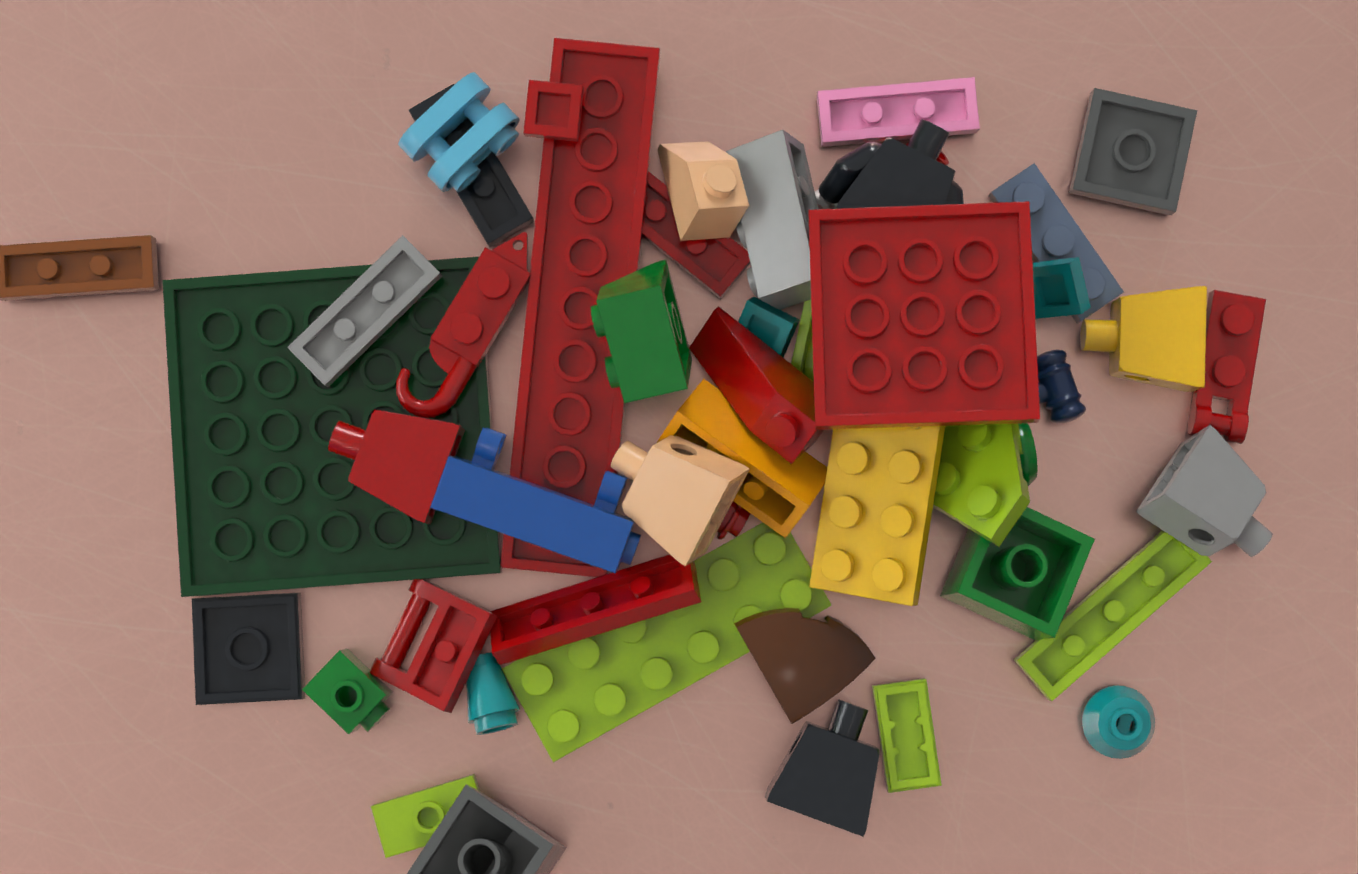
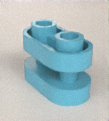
(458, 163)

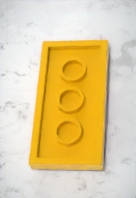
(877, 512)

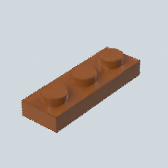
(78, 267)

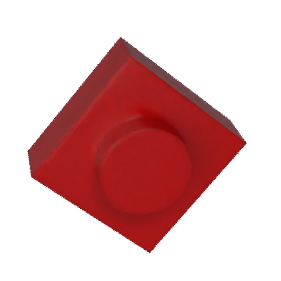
(553, 110)

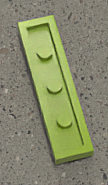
(1111, 613)

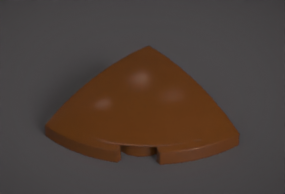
(804, 657)

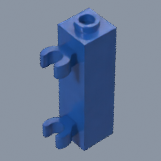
(536, 513)

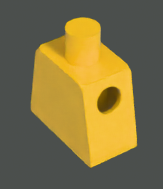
(1154, 338)

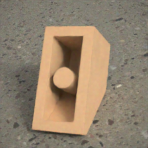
(703, 189)

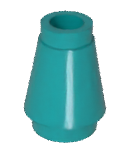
(489, 697)

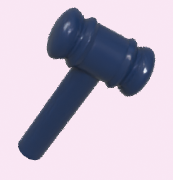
(1058, 387)

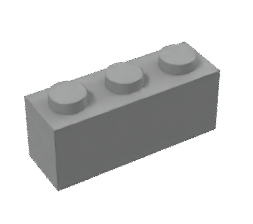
(777, 217)

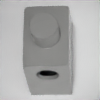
(1208, 497)

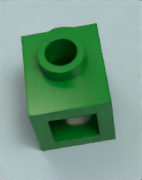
(349, 692)

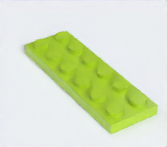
(615, 675)

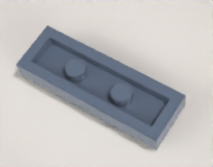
(1058, 235)

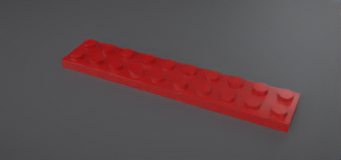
(582, 240)

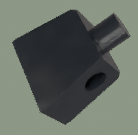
(829, 772)

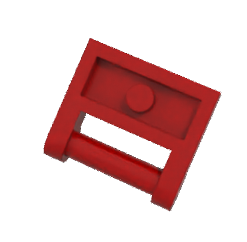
(446, 650)

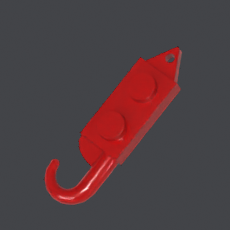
(471, 324)

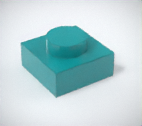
(1059, 288)
(769, 324)

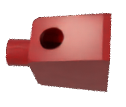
(398, 458)

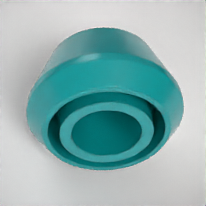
(1127, 706)

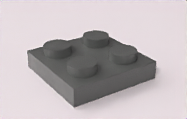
(1133, 151)

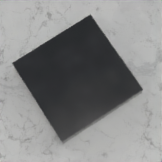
(248, 648)

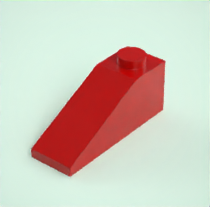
(759, 385)

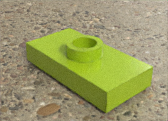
(906, 735)
(413, 818)

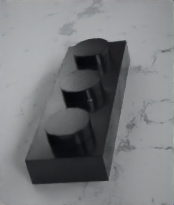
(492, 195)

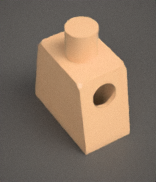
(678, 493)

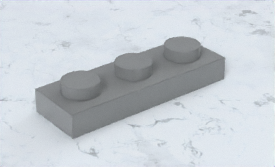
(364, 311)

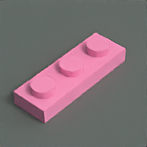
(896, 110)

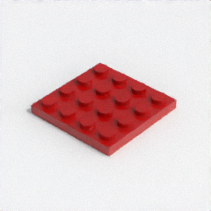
(923, 316)

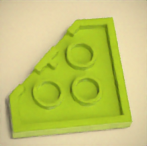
(982, 479)

